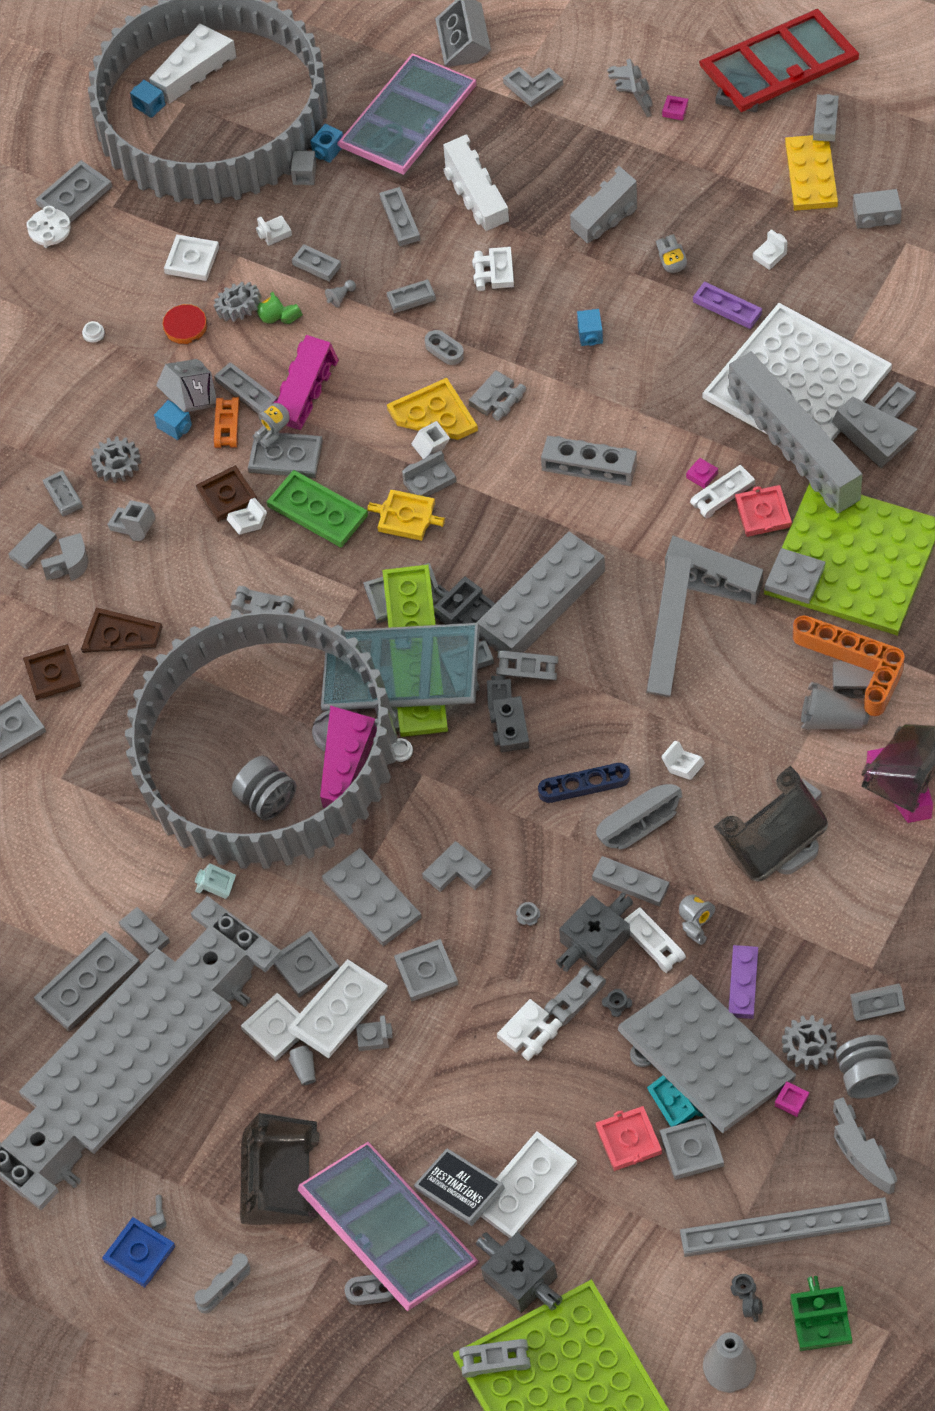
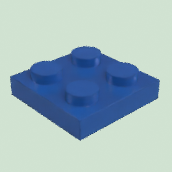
(138, 1252)

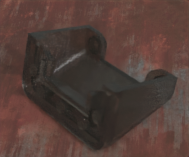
(903, 766)
(775, 831)
(272, 1168)

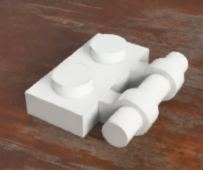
(501, 268)
(523, 1026)

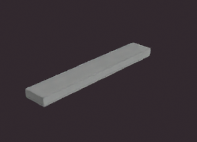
(668, 625)

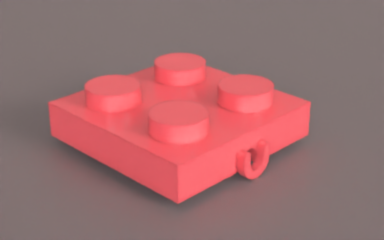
(763, 510)
(628, 1138)

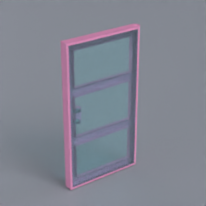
(407, 113)
(387, 1225)

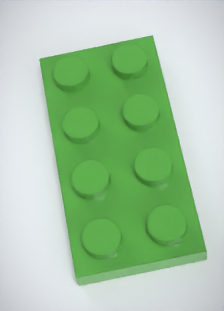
(317, 508)

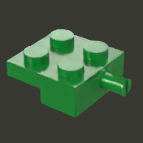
(820, 1317)

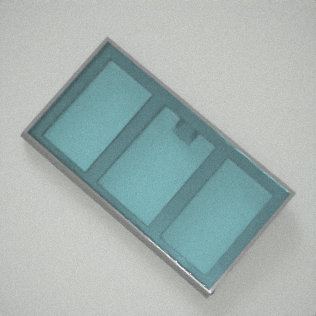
(415, 663)

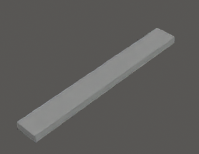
(785, 1227)

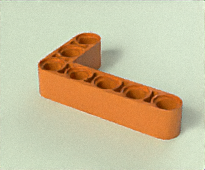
(856, 655)

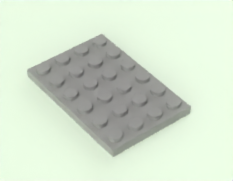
(706, 1053)

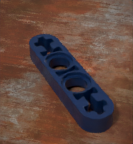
(582, 778)

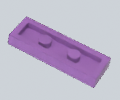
(727, 305)
(743, 981)

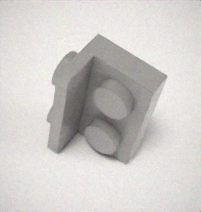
(428, 475)

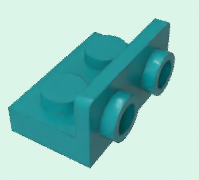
(671, 1102)

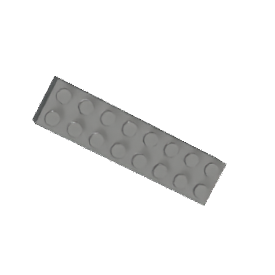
(794, 432)

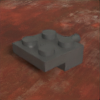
(462, 603)

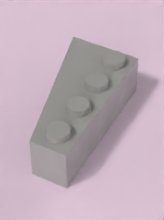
(718, 573)

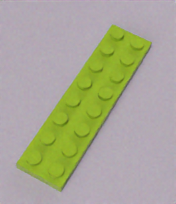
(411, 604)

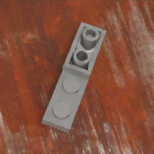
(862, 1154)

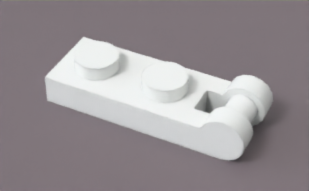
(722, 491)
(654, 940)

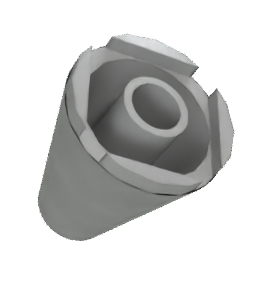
(831, 710)
(729, 1363)

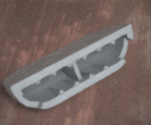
(639, 817)

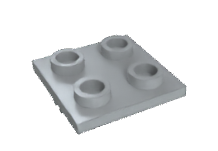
(631, 80)

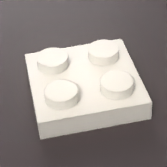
(191, 257)
(270, 1026)

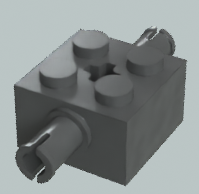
(594, 932)
(519, 1272)

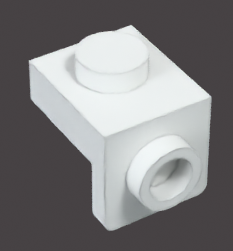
(249, 518)
(682, 762)

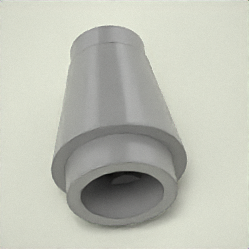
(303, 1064)

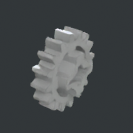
(237, 301)
(116, 460)
(816, 1050)

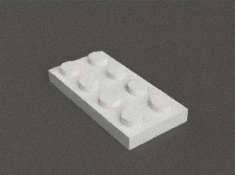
(338, 1008)
(528, 1184)

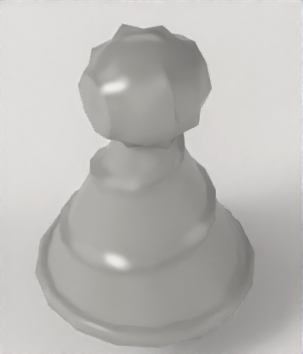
(337, 294)

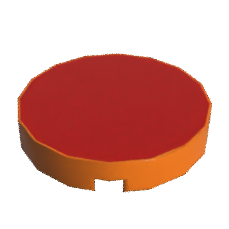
(184, 323)

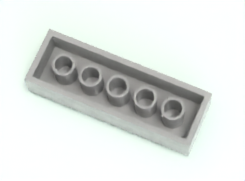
(541, 595)

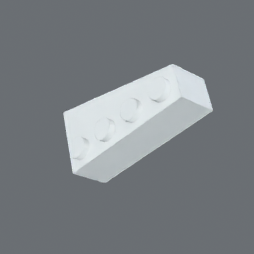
(192, 61)
(474, 184)

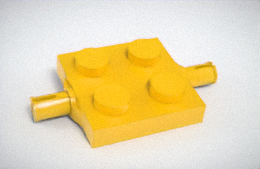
(406, 515)

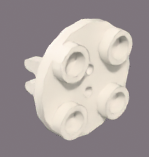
(55, 220)

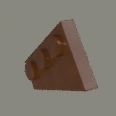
(120, 632)

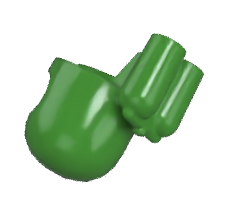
(273, 310)

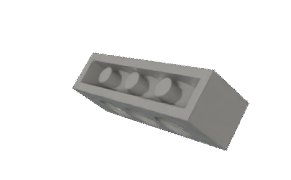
(589, 460)

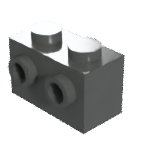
(510, 724)

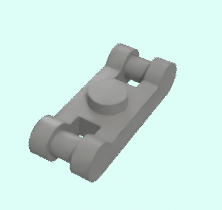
(265, 601)
(527, 665)
(575, 995)
(223, 1284)
(494, 1357)

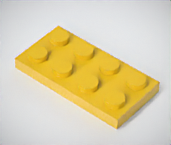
(811, 173)

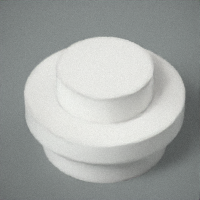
(93, 332)
(402, 749)

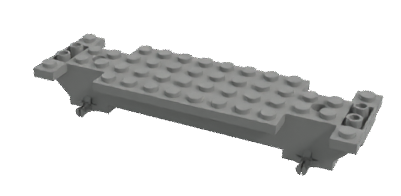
(129, 1051)

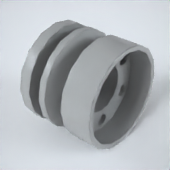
(263, 787)
(867, 1066)

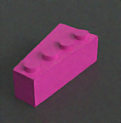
(305, 378)
(346, 751)

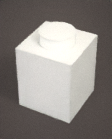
(430, 440)

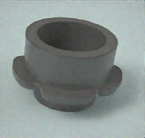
(738, 1281)

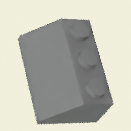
(463, 33)

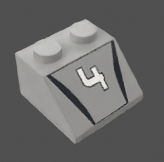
(188, 385)

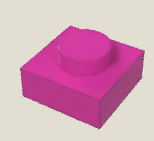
(675, 107)
(702, 473)
(791, 1099)

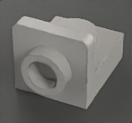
(374, 1035)

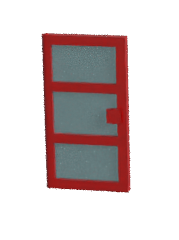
(779, 60)

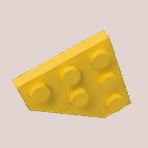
(431, 404)

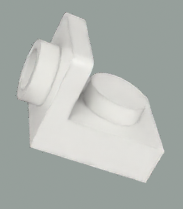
(273, 230)
(772, 250)

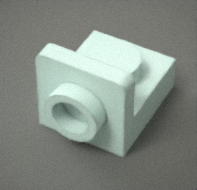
(215, 881)

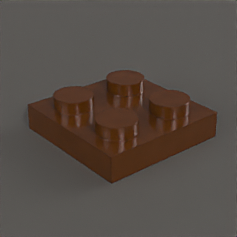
(226, 493)
(52, 672)

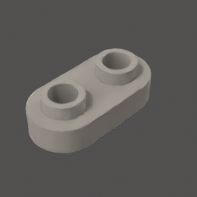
(446, 347)
(800, 859)
(371, 1290)

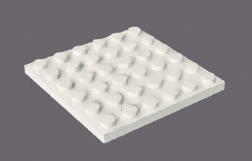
(810, 363)

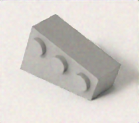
(606, 208)
(873, 430)

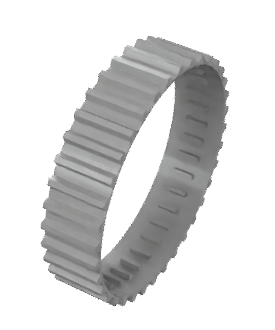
(215, 178)
(220, 639)

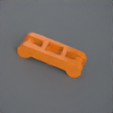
(226, 422)

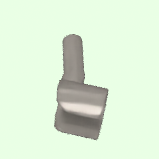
(158, 1221)

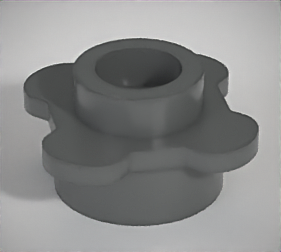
(613, 996)
(752, 1306)

